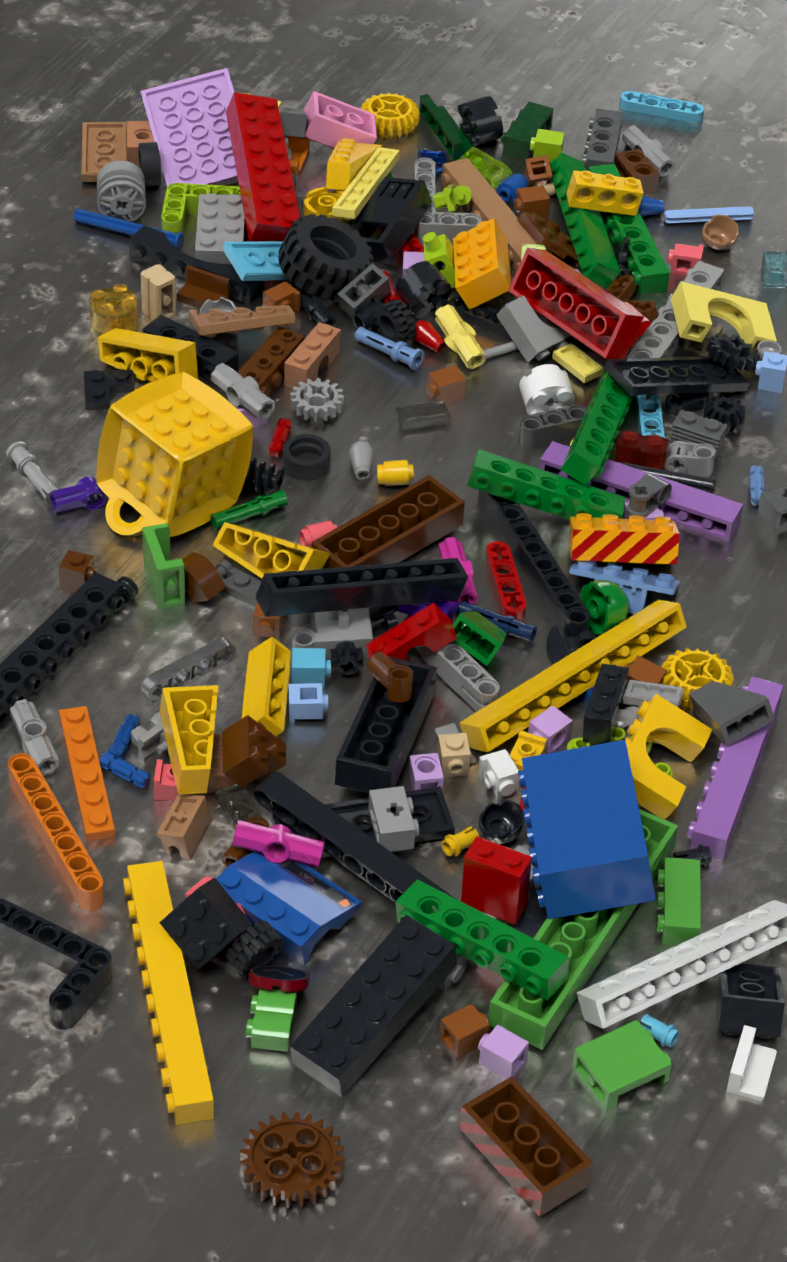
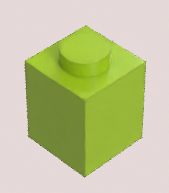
(547, 143)

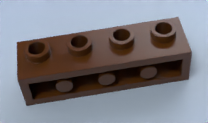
(269, 360)

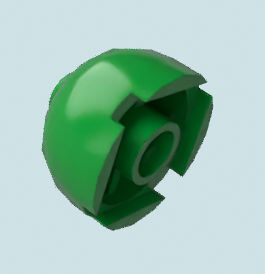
(606, 605)

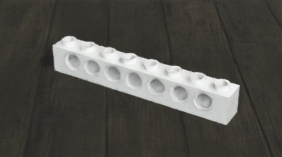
(684, 965)

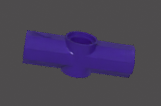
(83, 494)

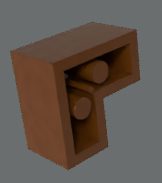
(251, 751)

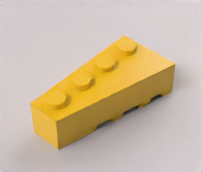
(347, 162)
(266, 553)

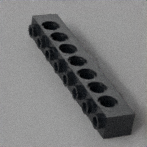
(57, 639)

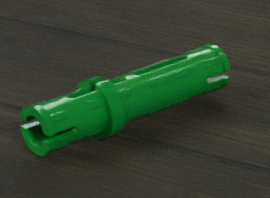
(241, 512)

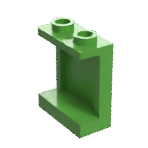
(164, 575)
(620, 1063)

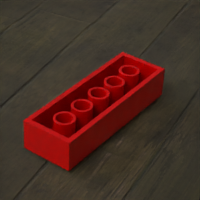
(576, 304)

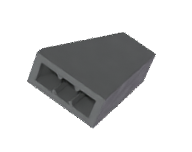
(731, 710)

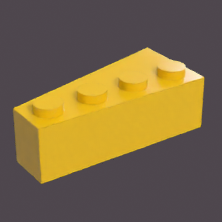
(147, 354)
(189, 733)

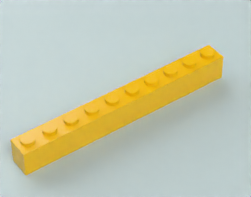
(572, 675)
(169, 996)

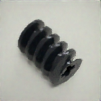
(263, 480)

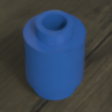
(508, 188)

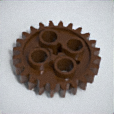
(292, 1159)

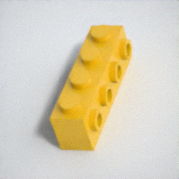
(267, 685)

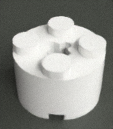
(546, 389)

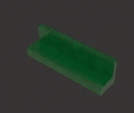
(444, 128)

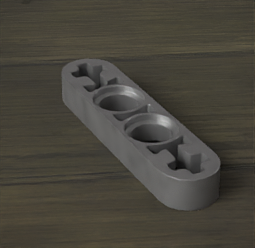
(213, 656)

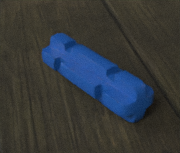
(123, 737)
(125, 770)

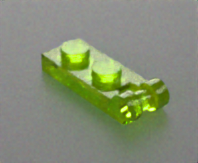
(488, 166)

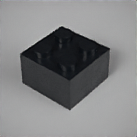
(205, 923)

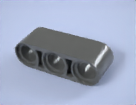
(549, 426)

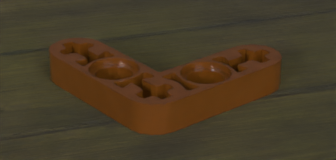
(623, 289)

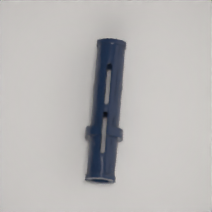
(507, 624)

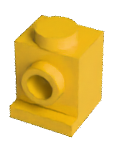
(527, 746)

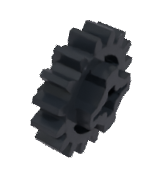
(732, 352)

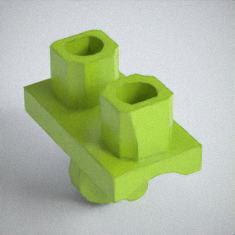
(452, 197)

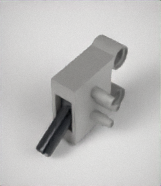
(336, 627)

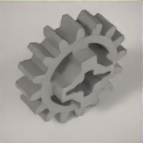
(317, 399)

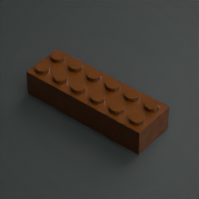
(394, 527)

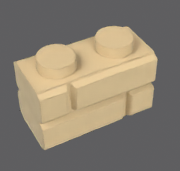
(158, 292)

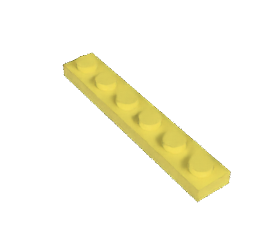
(365, 183)

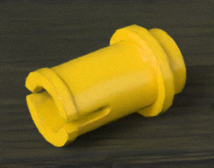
(454, 844)

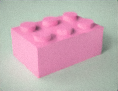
(333, 120)

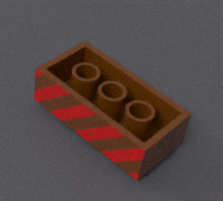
(526, 1146)

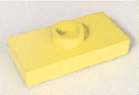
(577, 362)

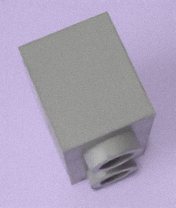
(392, 818)

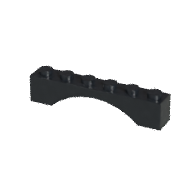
(153, 248)

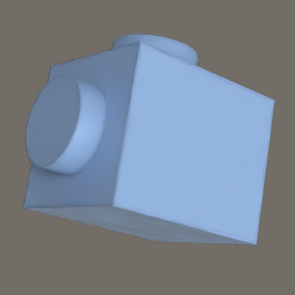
(771, 372)

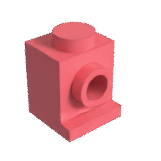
(684, 258)
(164, 782)

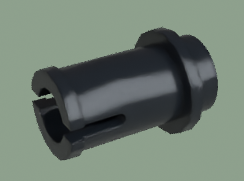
(700, 853)

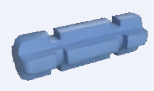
(756, 484)

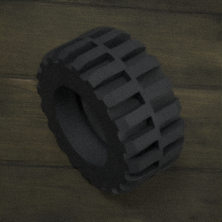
(323, 255)

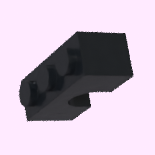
(603, 705)

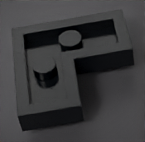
(101, 383)

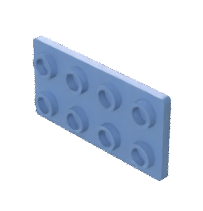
(634, 583)

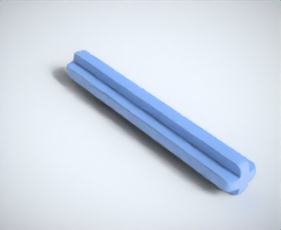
(706, 214)

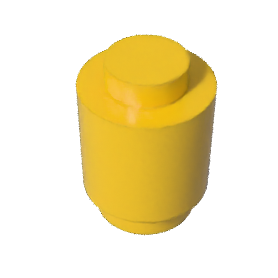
(395, 473)

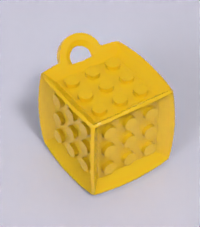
(172, 455)

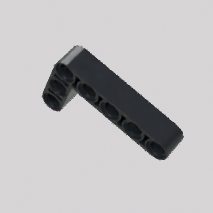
(83, 961)

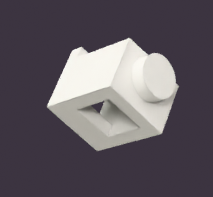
(499, 773)

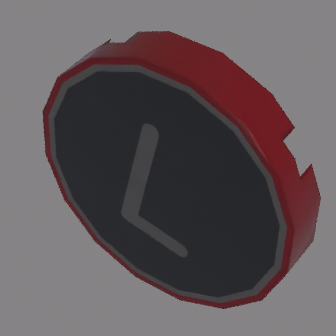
(279, 977)

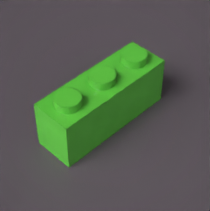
(679, 900)

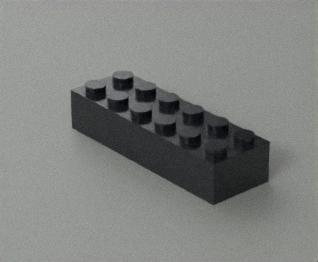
(384, 733)
(373, 1005)

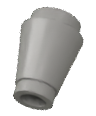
(361, 457)

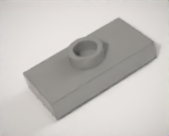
(639, 691)

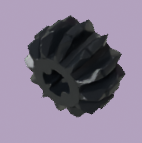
(726, 411)

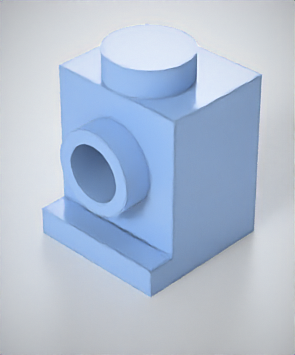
(306, 701)

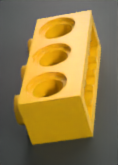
(604, 193)

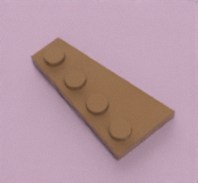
(240, 319)

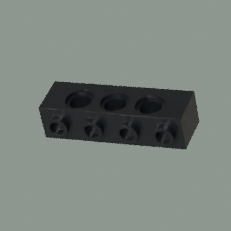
(208, 351)

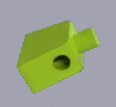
(440, 252)

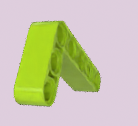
(183, 200)

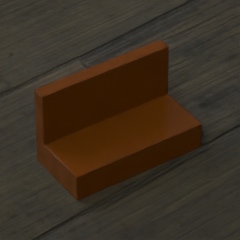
(202, 286)

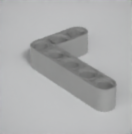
(439, 222)

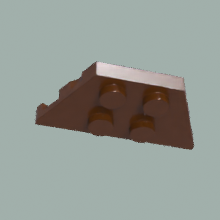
(547, 233)

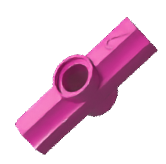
(453, 549)
(290, 846)

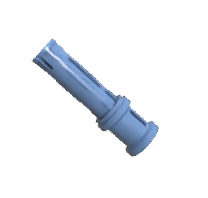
(397, 351)

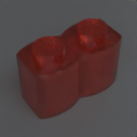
(641, 450)

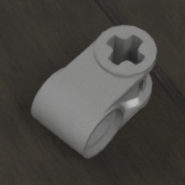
(693, 458)

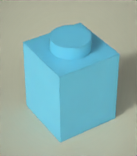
(310, 666)

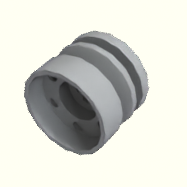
(121, 191)

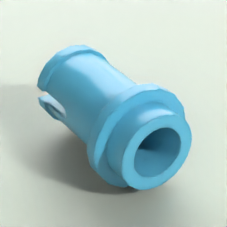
(661, 1032)

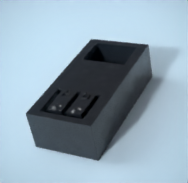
(399, 207)

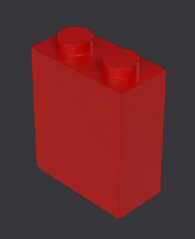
(496, 880)

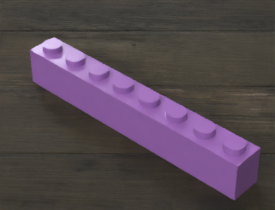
(685, 505)
(731, 780)

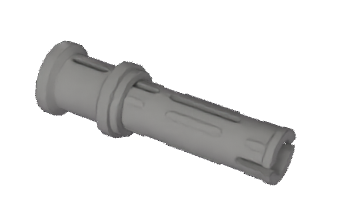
(27, 465)

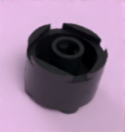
(480, 121)
(423, 289)

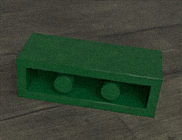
(518, 138)

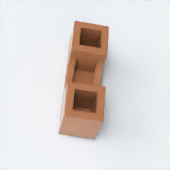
(318, 347)

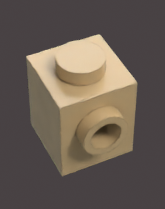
(454, 754)

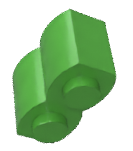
(272, 1019)

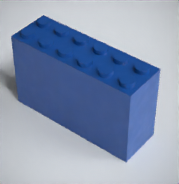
(585, 830)

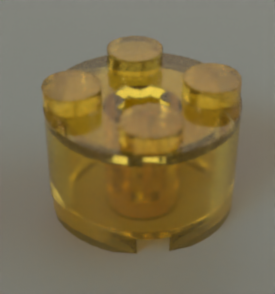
(113, 309)

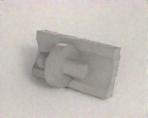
(150, 741)

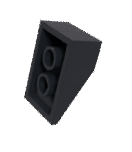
(752, 998)

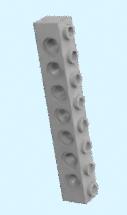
(662, 335)

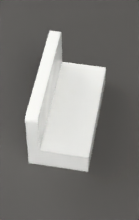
(751, 1067)

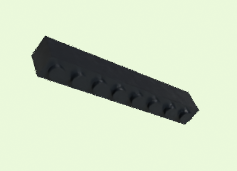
(360, 587)

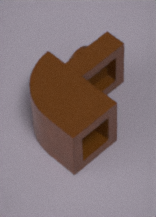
(201, 578)

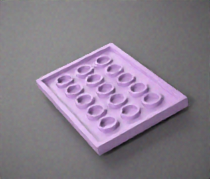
(193, 128)

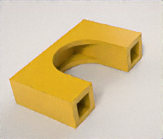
(673, 728)

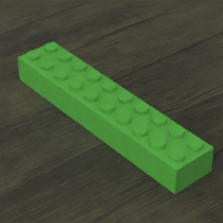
(585, 941)

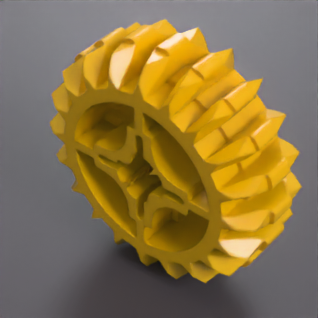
(393, 114)
(695, 670)

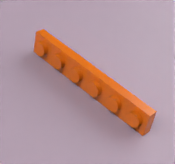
(86, 774)

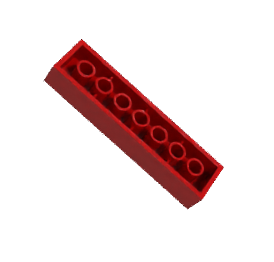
(262, 166)

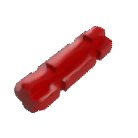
(279, 437)

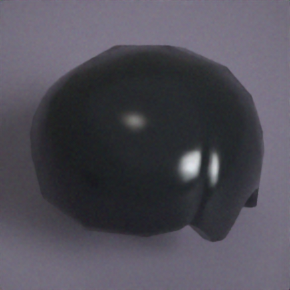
(501, 822)

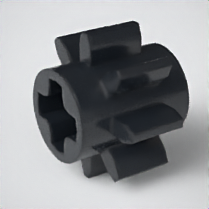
(346, 657)

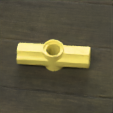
(460, 337)

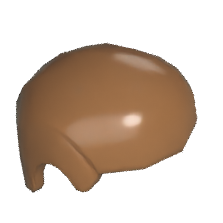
(720, 232)

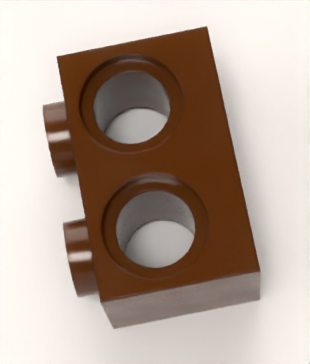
(637, 165)

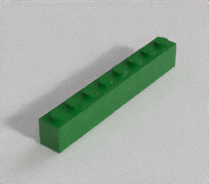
(584, 227)

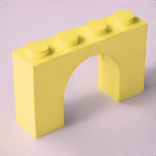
(696, 303)

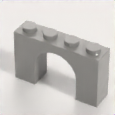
(529, 333)

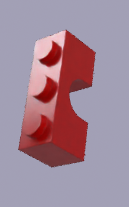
(426, 628)

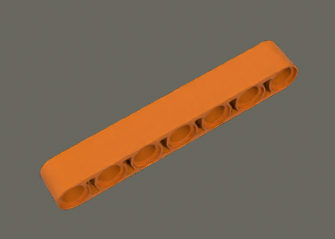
(56, 832)

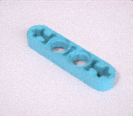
(660, 106)
(649, 419)

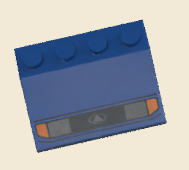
(290, 898)

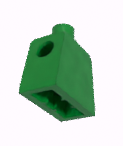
(478, 636)

